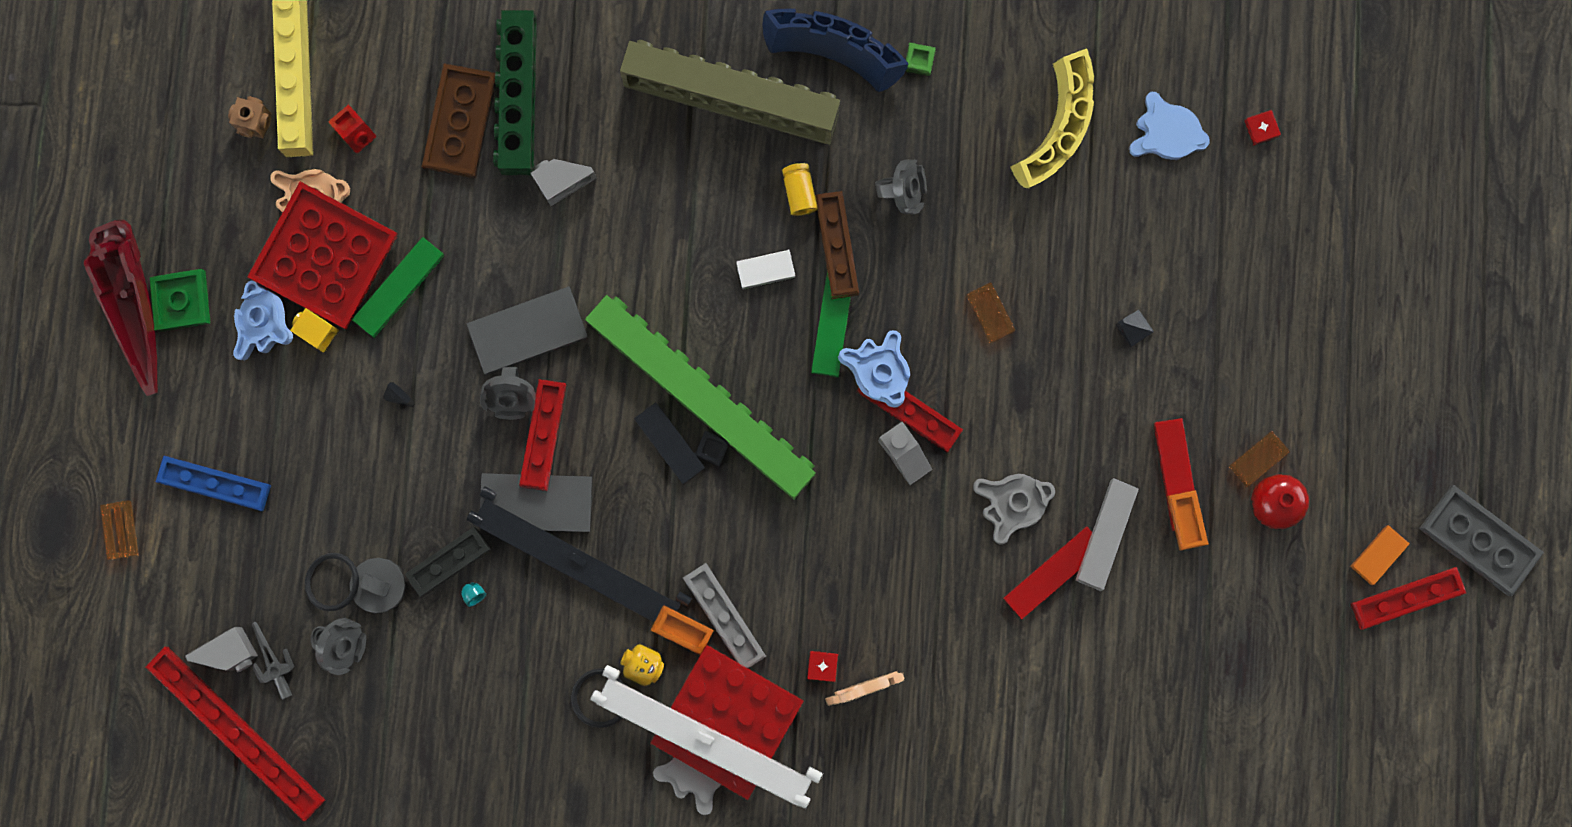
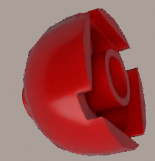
(1280, 501)

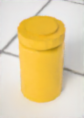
(799, 189)

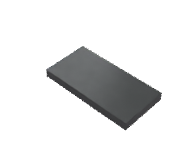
(527, 330)
(561, 508)
(1481, 540)

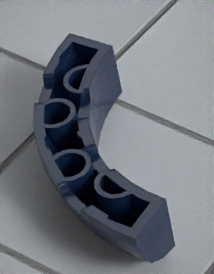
(836, 40)

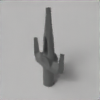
(275, 671)

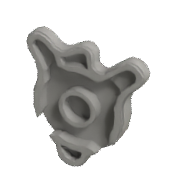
(1015, 503)
(688, 780)

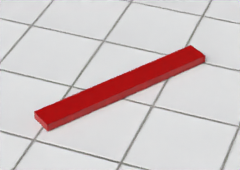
(235, 733)

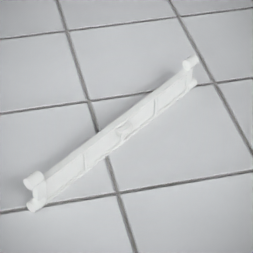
(704, 741)

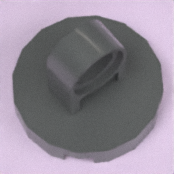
(904, 187)
(508, 395)
(380, 585)
(338, 645)

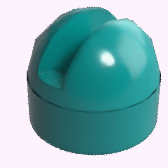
(472, 594)

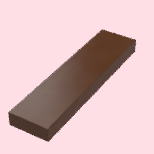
(837, 245)

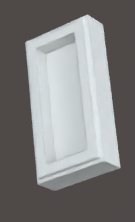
(765, 269)

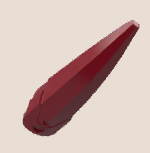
(124, 297)

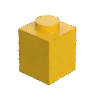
(313, 329)

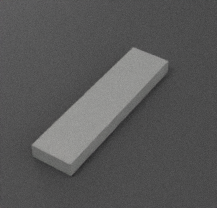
(1107, 534)
(724, 616)

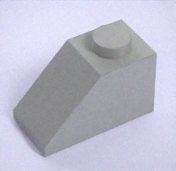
(561, 178)
(905, 453)
(226, 652)

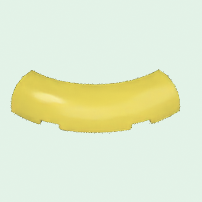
(1071, 121)

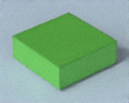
(920, 59)

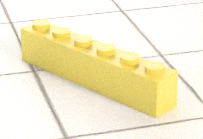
(292, 77)

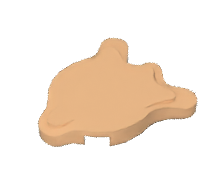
(314, 178)
(865, 688)

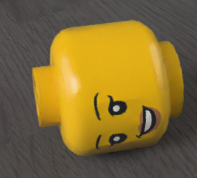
(642, 665)

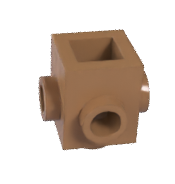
(250, 124)

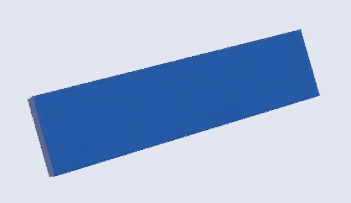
(213, 483)

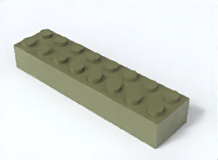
(730, 91)

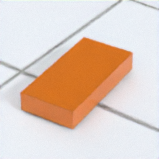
(1187, 520)
(1379, 555)
(682, 630)

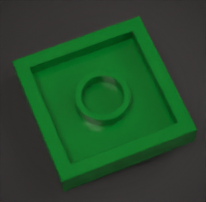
(180, 300)

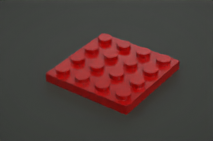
(323, 255)
(736, 705)

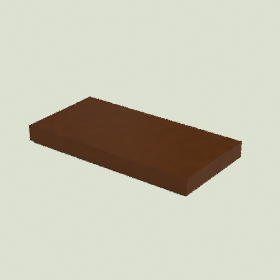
(459, 121)

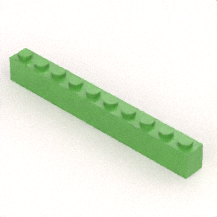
(700, 397)

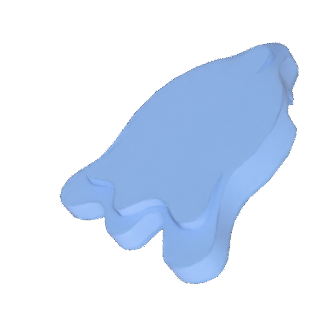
(1169, 130)
(259, 321)
(879, 369)

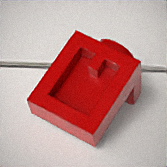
(352, 129)

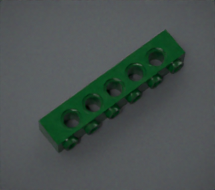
(512, 24)

